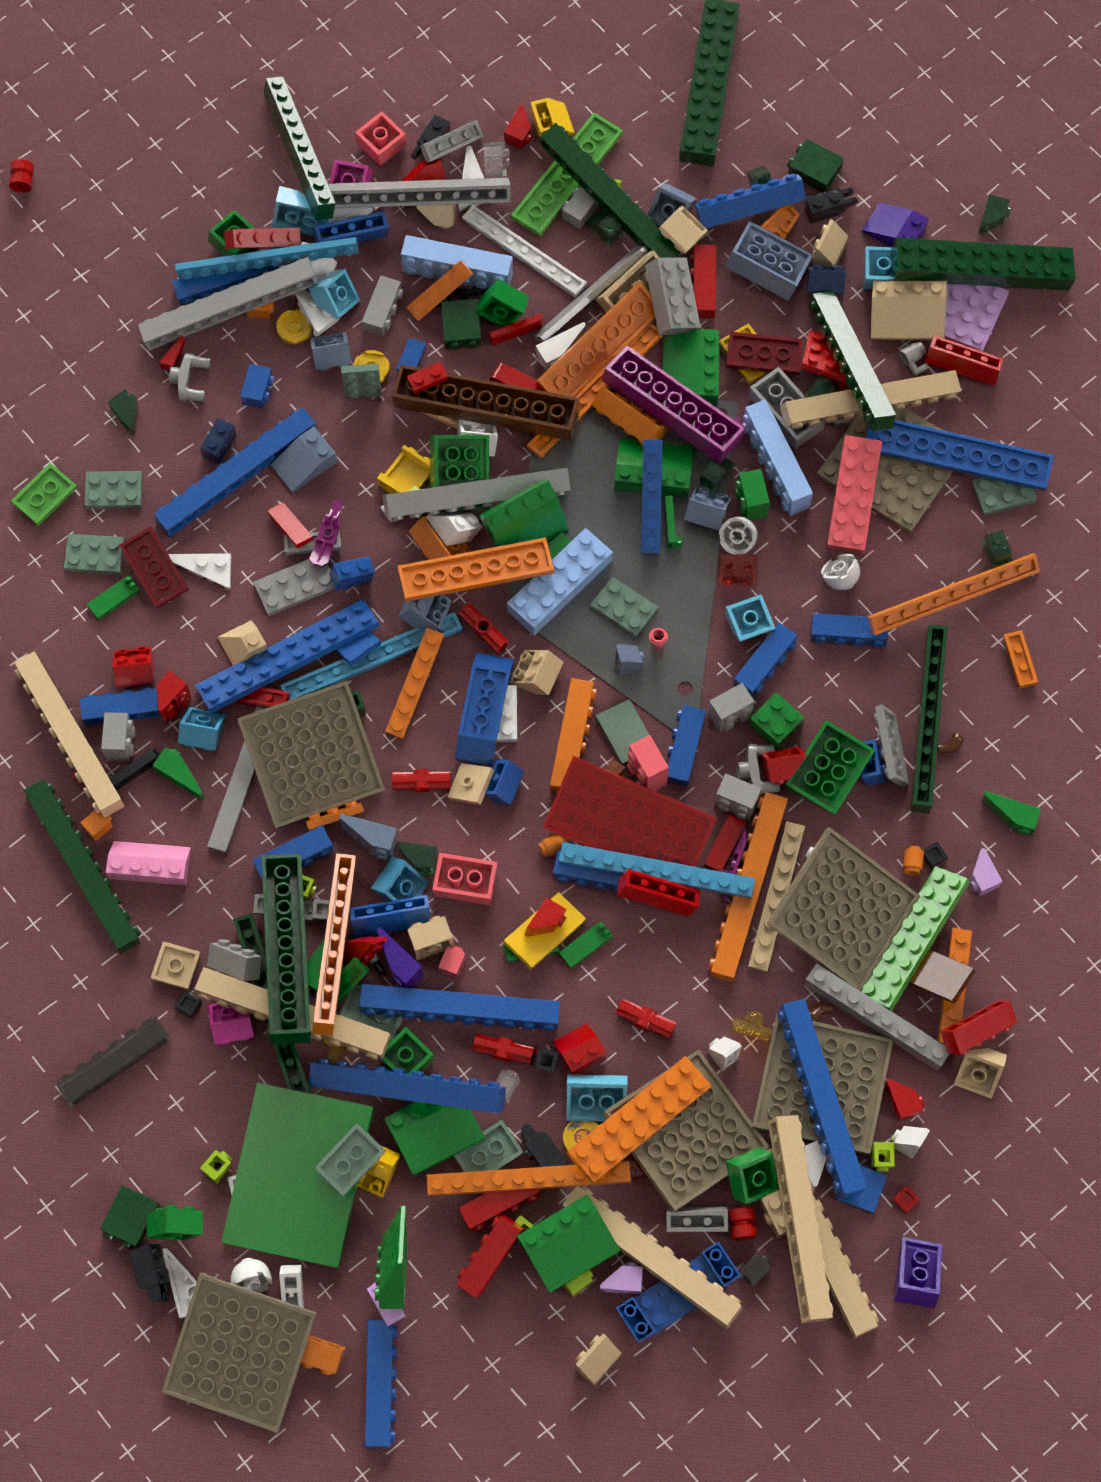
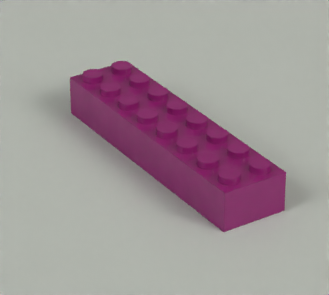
(673, 404)

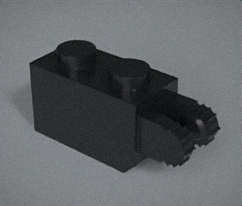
(435, 128)
(829, 204)
(541, 1148)
(151, 1271)

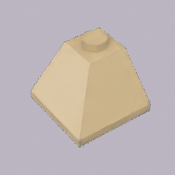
(439, 214)
(242, 642)
(981, 1071)

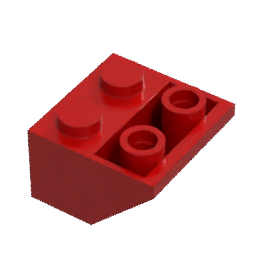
(133, 666)
(172, 696)

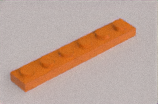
(414, 683)

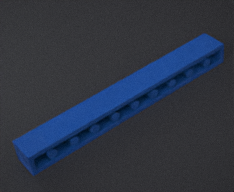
(233, 473)
(459, 1007)
(407, 1086)
(822, 1099)

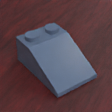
(304, 459)
(374, 837)

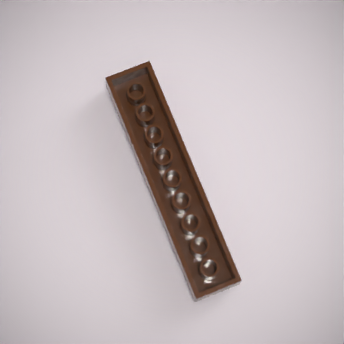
(491, 404)

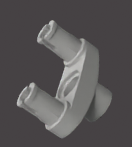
(181, 377)
(750, 770)

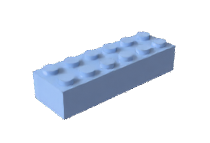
(436, 258)
(777, 458)
(552, 592)

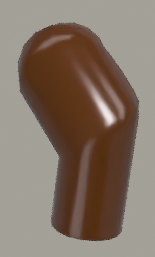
(952, 746)
(819, 1009)

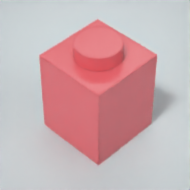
(452, 961)

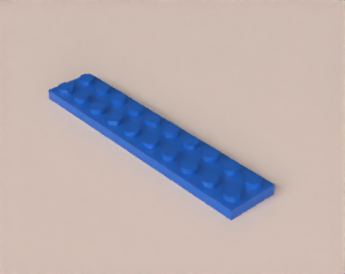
(965, 454)
(287, 656)

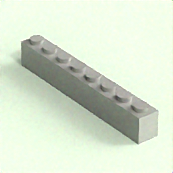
(876, 1017)

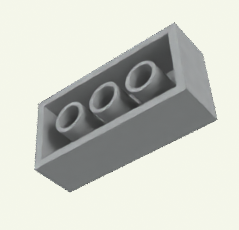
(672, 296)
(777, 390)

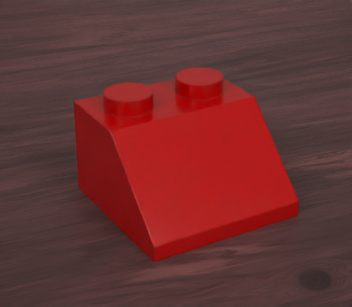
(782, 763)
(580, 1049)

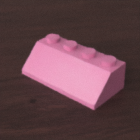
(148, 863)

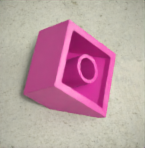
(350, 173)
(229, 1025)

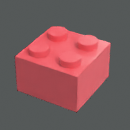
(381, 138)

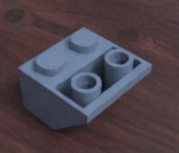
(707, 508)
(426, 612)

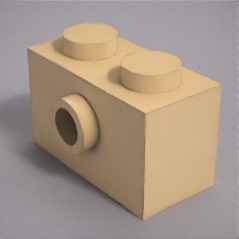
(773, 1214)

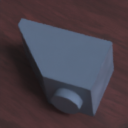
(628, 659)

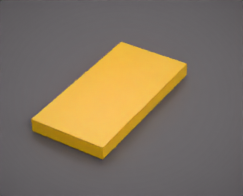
(536, 948)

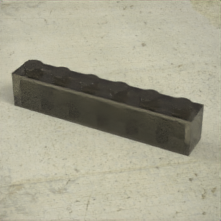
(113, 1061)

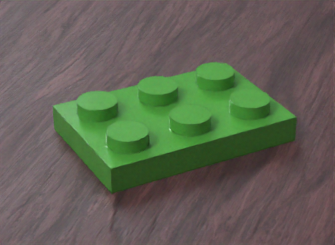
(44, 494)

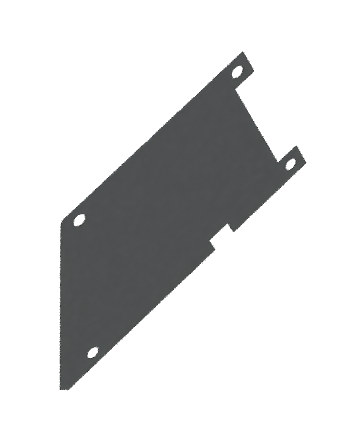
(675, 580)

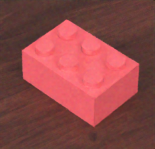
(647, 764)
(465, 879)

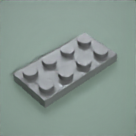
(293, 586)
(892, 747)

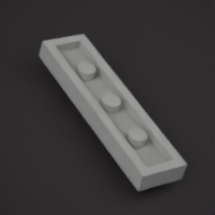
(451, 141)

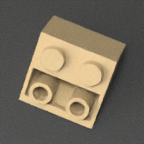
(683, 229)
(830, 246)
(536, 671)
(597, 1359)

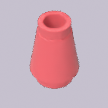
(658, 638)

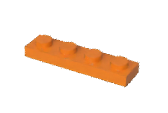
(439, 290)

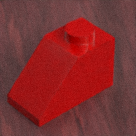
(519, 129)
(546, 919)
(904, 1100)

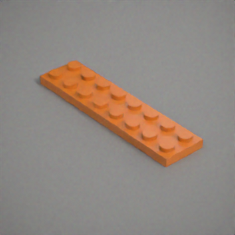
(600, 343)
(475, 569)
(638, 1120)

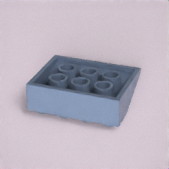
(768, 261)

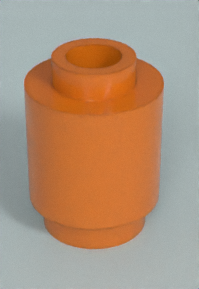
(551, 844)
(913, 860)

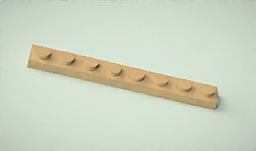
(778, 887)

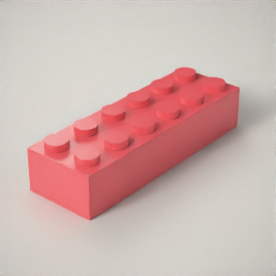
(854, 494)

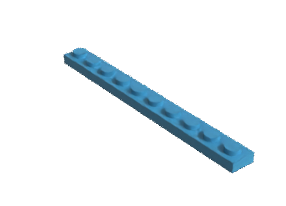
(266, 258)
(384, 653)
(678, 873)

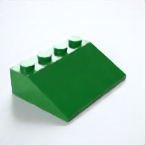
(694, 361)
(459, 460)
(675, 468)
(526, 516)
(830, 768)
(432, 1133)
(568, 1243)
(392, 1264)

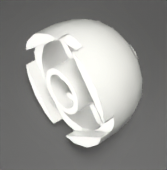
(738, 535)
(842, 572)
(251, 1275)

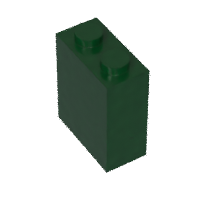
(815, 165)
(461, 324)
(128, 1217)

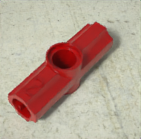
(491, 635)
(421, 780)
(645, 1018)
(503, 1049)

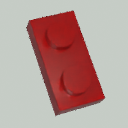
(427, 377)

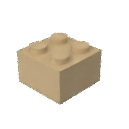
(430, 937)

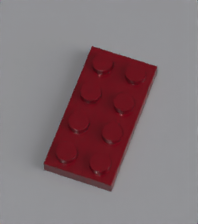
(764, 353)
(154, 567)

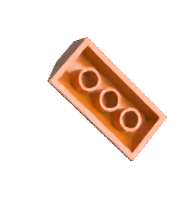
(628, 415)
(431, 543)

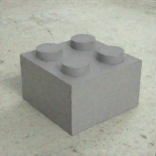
(731, 708)
(117, 737)
(737, 797)

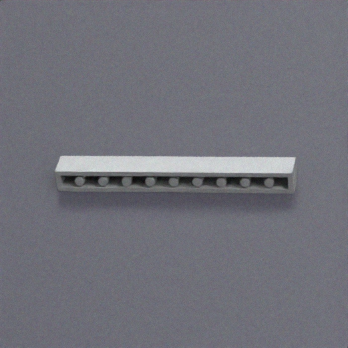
(421, 192)
(228, 303)
(469, 494)

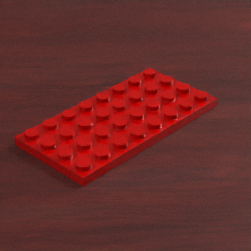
(626, 817)

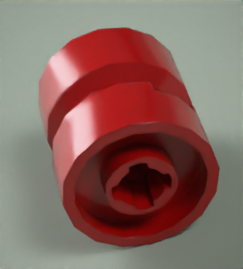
(21, 175)
(742, 1223)

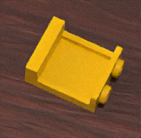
(405, 472)

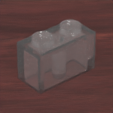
(496, 159)

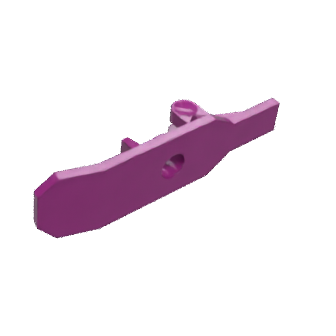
(324, 544)
(737, 855)

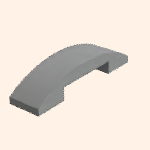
(313, 910)

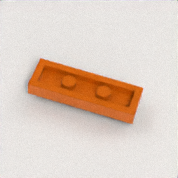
(1020, 659)
(333, 815)

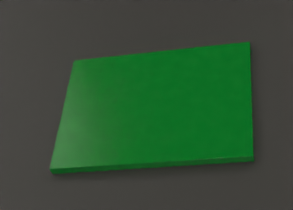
(278, 1194)

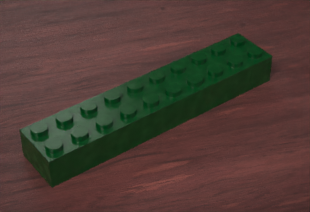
(709, 82)
(983, 263)
(285, 949)

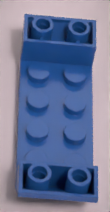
(483, 709)
(663, 1306)

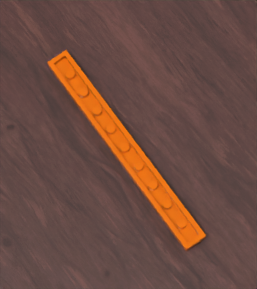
(641, 344)
(953, 594)
(520, 1179)

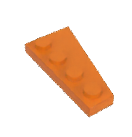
(781, 221)

